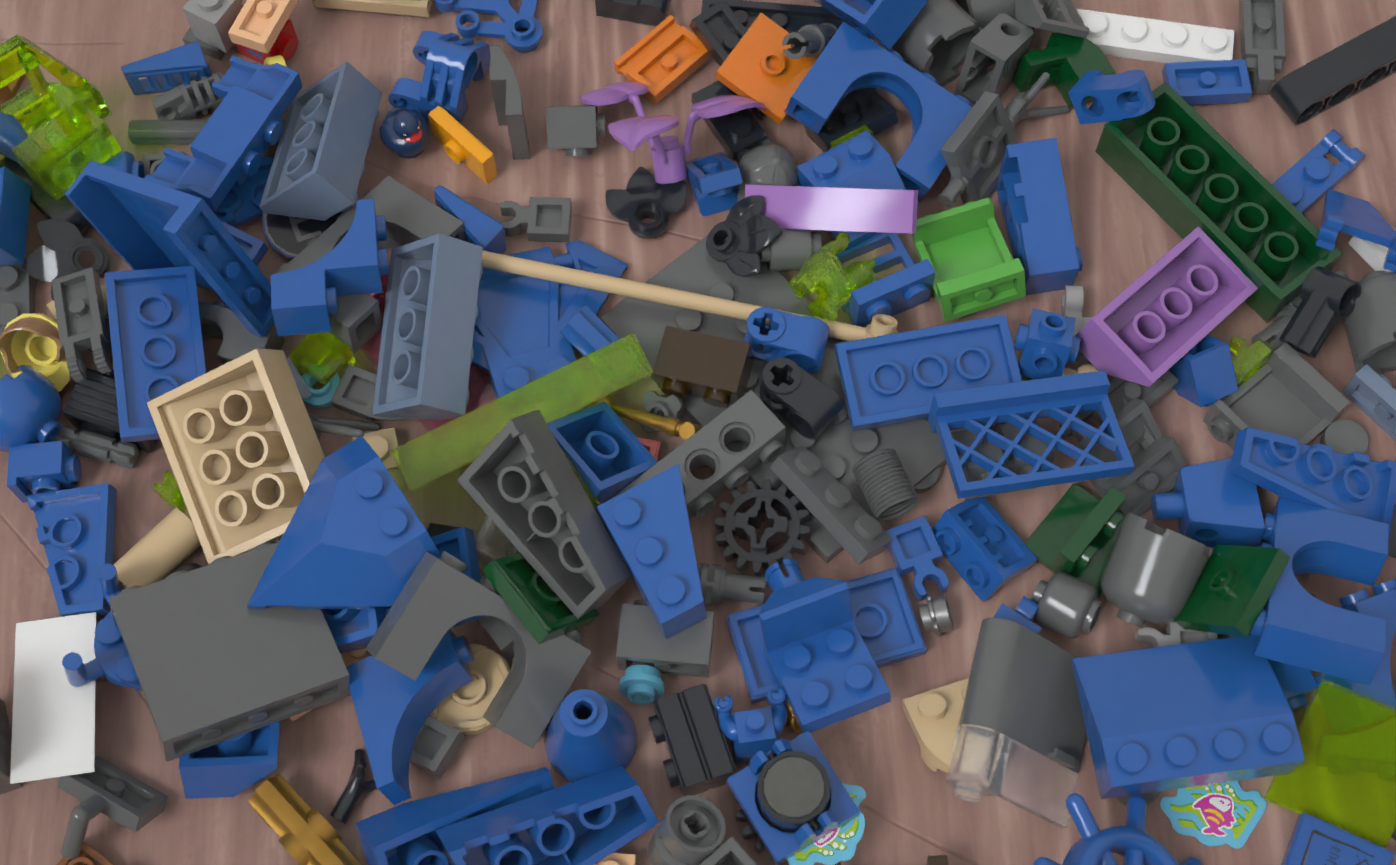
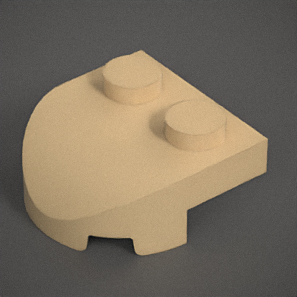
(935, 721)

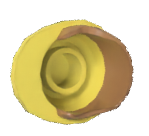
(35, 342)

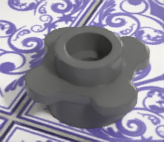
(670, 405)

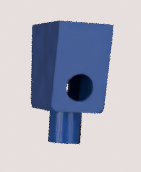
(1212, 506)

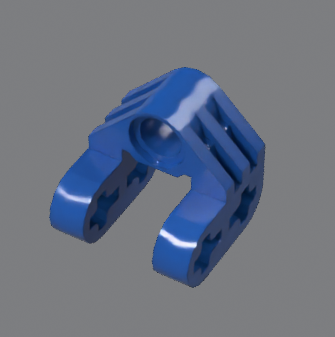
(448, 72)

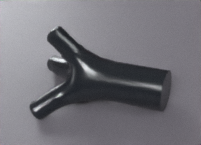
(354, 790)

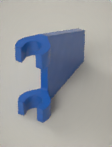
(1357, 219)

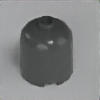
(938, 40)
(1373, 323)
(1152, 571)

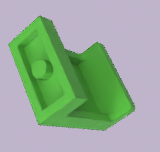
(968, 259)

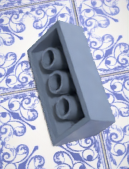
(323, 147)
(428, 329)

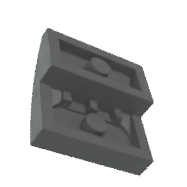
(508, 102)
(1154, 456)

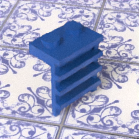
(894, 292)

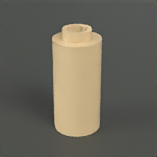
(159, 551)

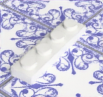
(1156, 39)

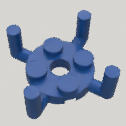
(109, 648)

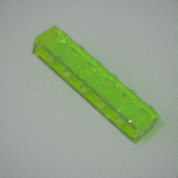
(555, 395)

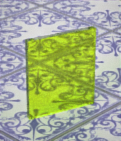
(1346, 765)

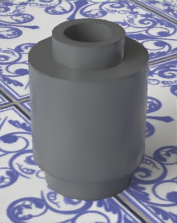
(791, 249)

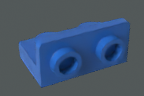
(981, 546)

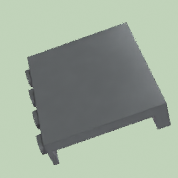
(216, 664)

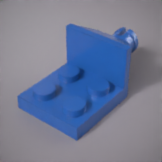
(818, 649)

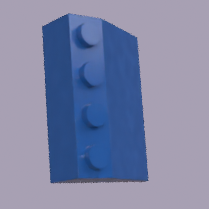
(1185, 717)

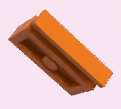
(663, 59)

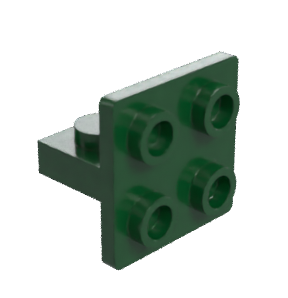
(1079, 534)

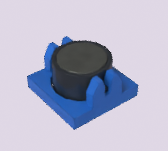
(792, 795)

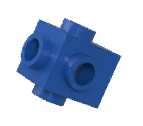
(1044, 337)

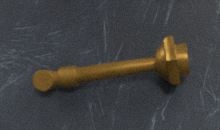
(669, 425)

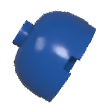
(28, 409)

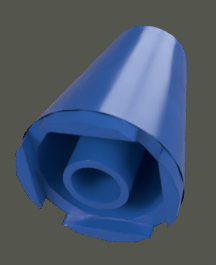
(589, 735)

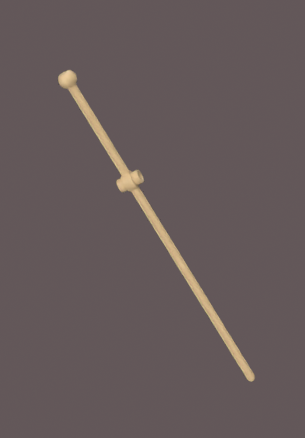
(880, 324)

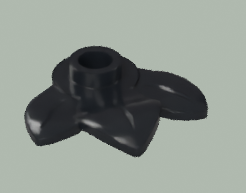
(646, 200)
(747, 237)
(62, 252)

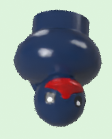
(405, 132)

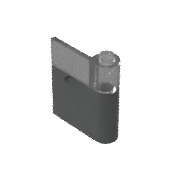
(1019, 723)

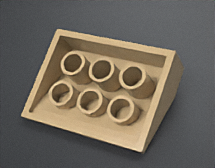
(239, 450)

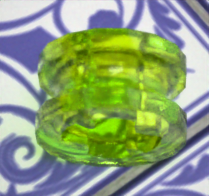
(170, 491)

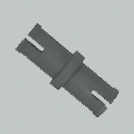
(809, 40)

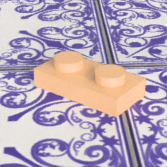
(260, 23)

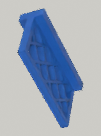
(1015, 402)

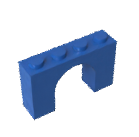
(857, 62)
(1302, 628)

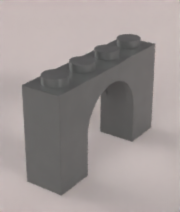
(407, 220)
(442, 596)

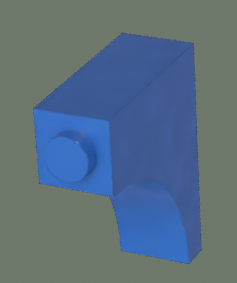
(396, 707)

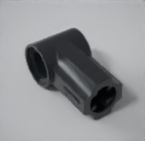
(1324, 300)

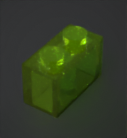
(65, 147)

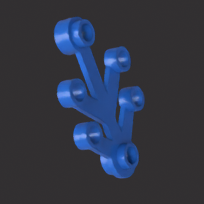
(508, 29)

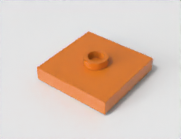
(762, 70)

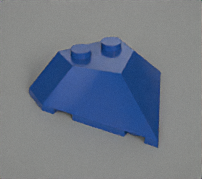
(347, 540)

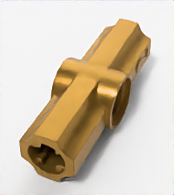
(301, 829)

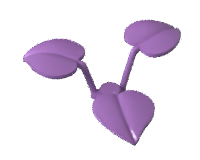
(666, 151)

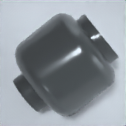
(1067, 605)

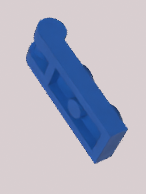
(1313, 174)

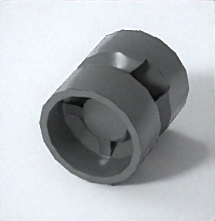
(687, 832)

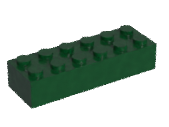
(1203, 182)

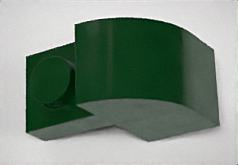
(1065, 60)

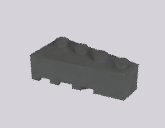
(546, 513)

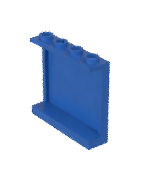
(170, 228)

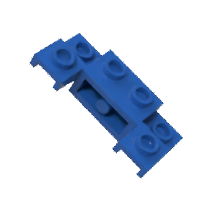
(236, 133)

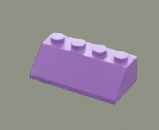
(1165, 311)

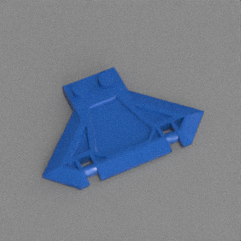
(523, 316)

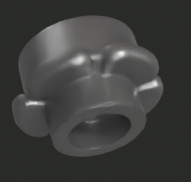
(936, 615)

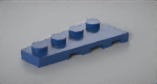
(1316, 474)

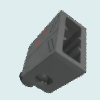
(1000, 44)

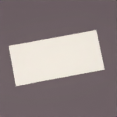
(50, 717)

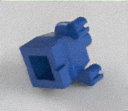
(755, 728)

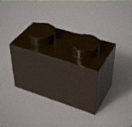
(703, 366)

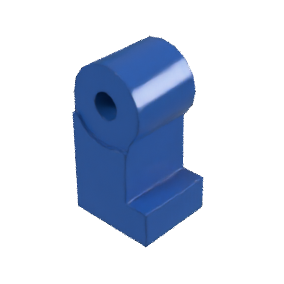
(1112, 95)

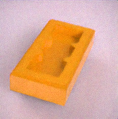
(462, 145)

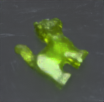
(829, 279)

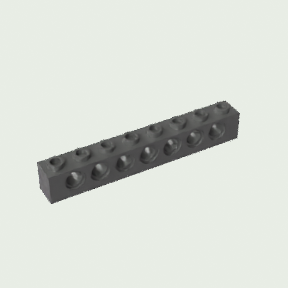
(744, 421)

